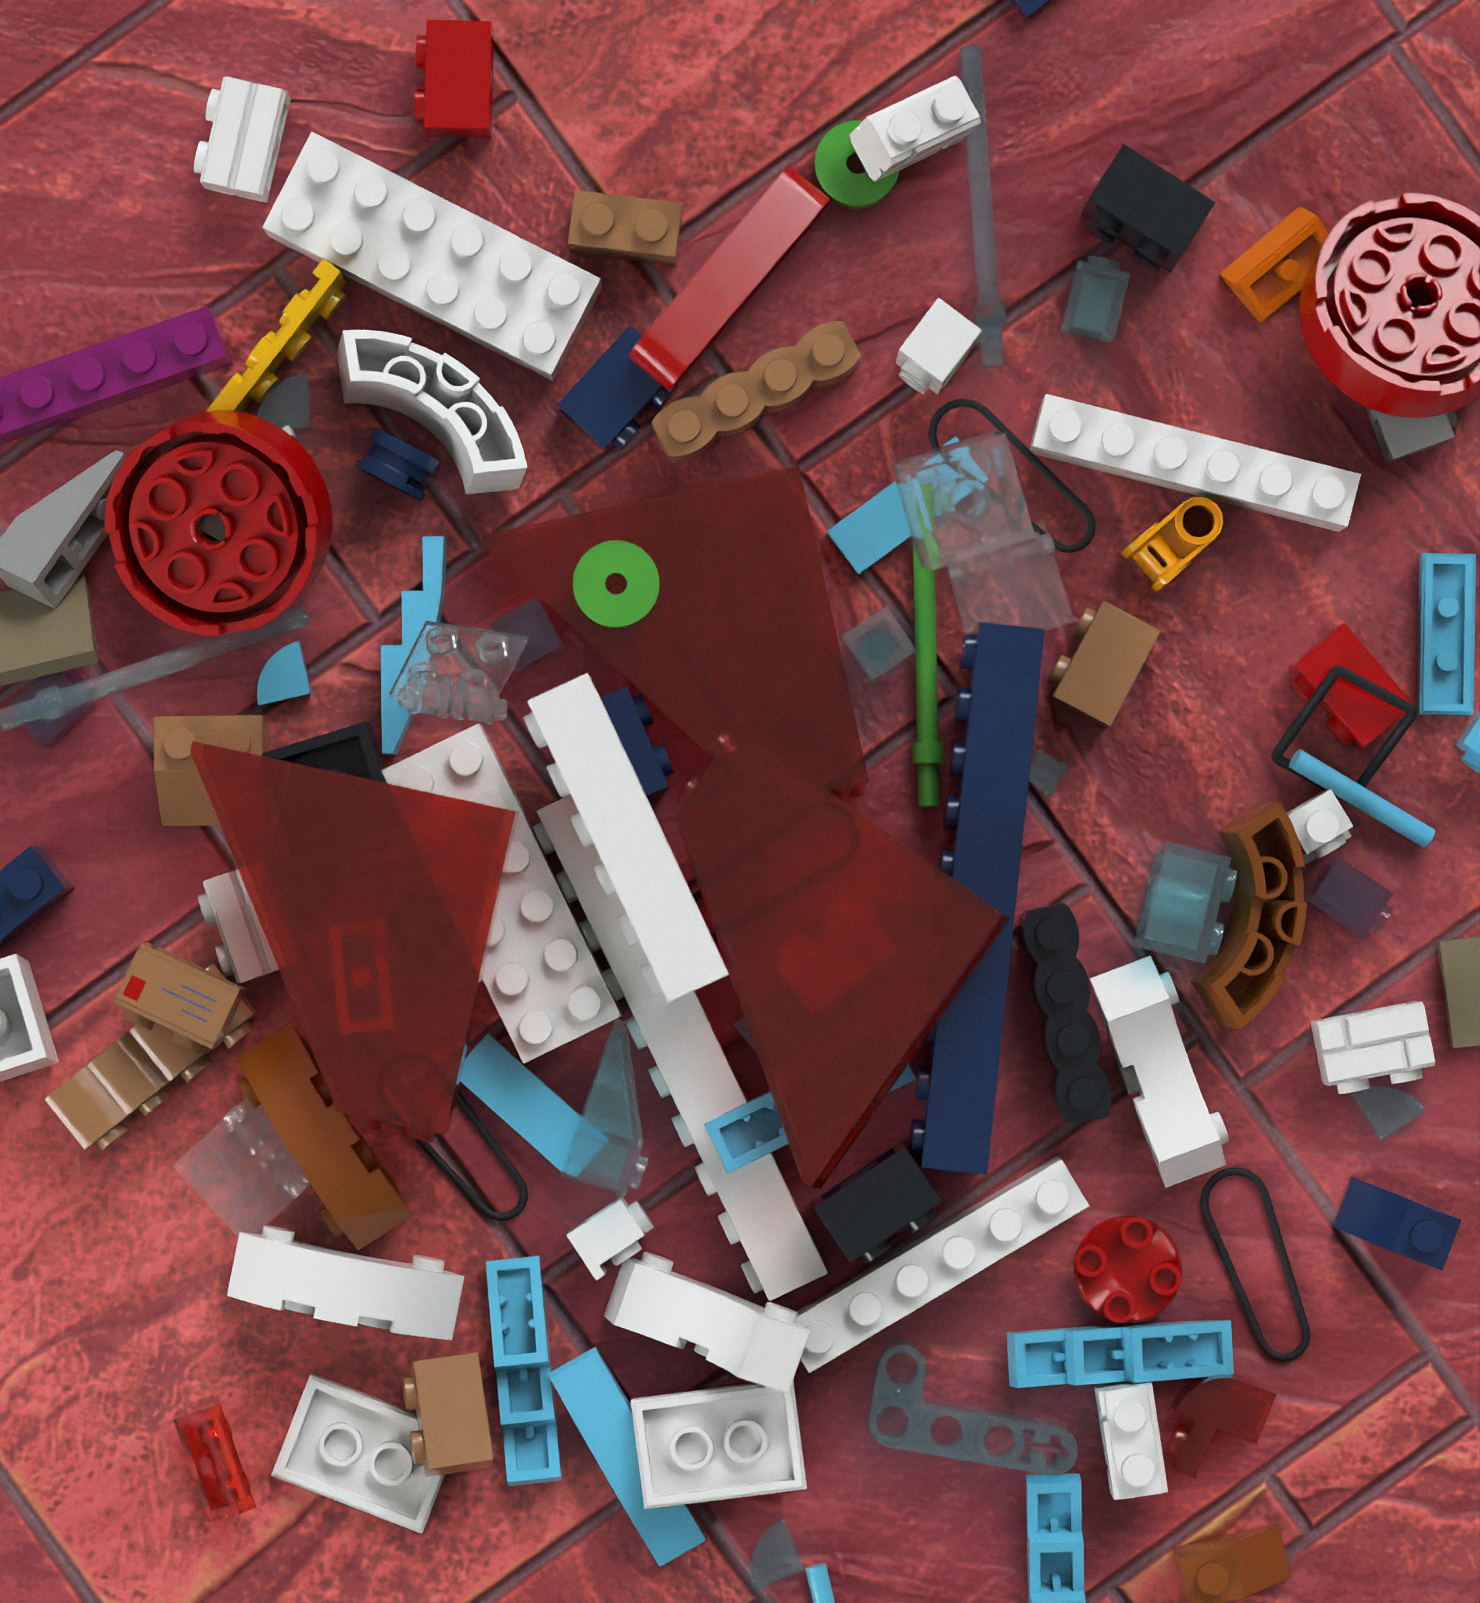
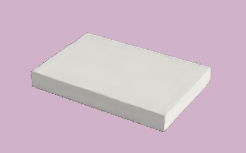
(717, 1444)
(357, 1454)

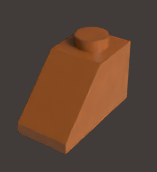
(1232, 1565)

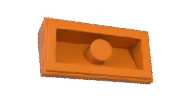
(1276, 264)

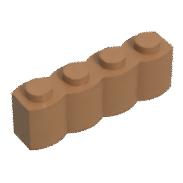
(770, 386)
(134, 1077)

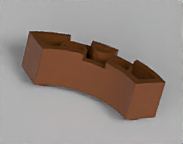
(1265, 916)
(334, 1158)

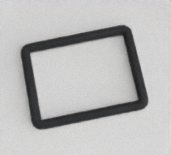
(1316, 698)

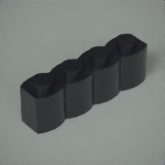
(1067, 1029)

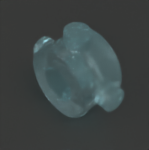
(1045, 772)

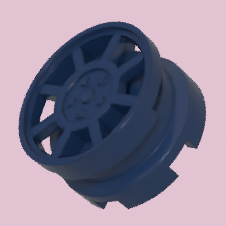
(398, 464)

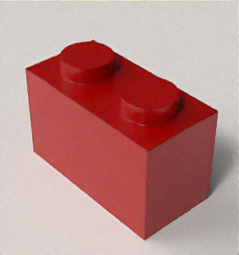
(457, 78)
(1353, 711)

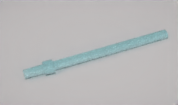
(988, 310)
(53, 702)

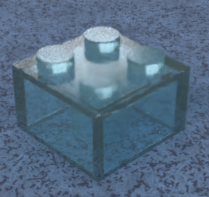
(1184, 902)

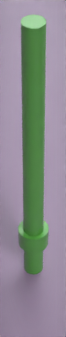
(927, 750)

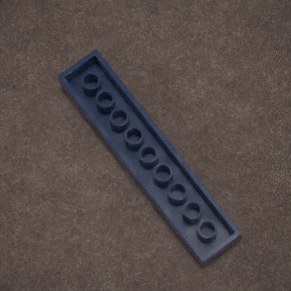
(985, 858)

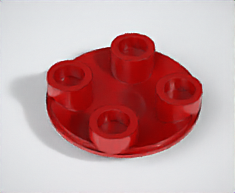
(1127, 1269)

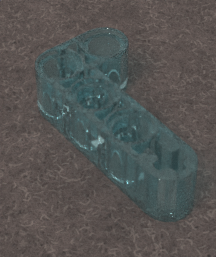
(973, 1423)

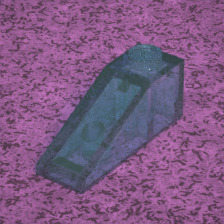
(609, 1128)

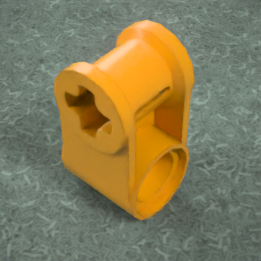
(1172, 543)

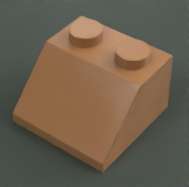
(178, 782)

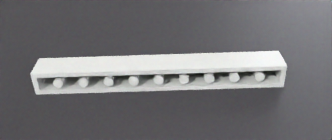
(692, 1071)

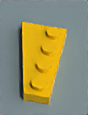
(287, 342)

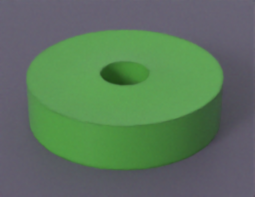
(835, 178)
(616, 609)

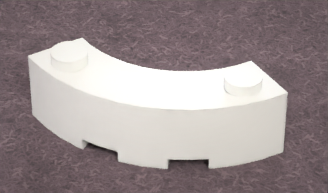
(439, 395)
(1154, 1062)
(345, 1286)
(727, 1329)

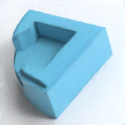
(284, 676)

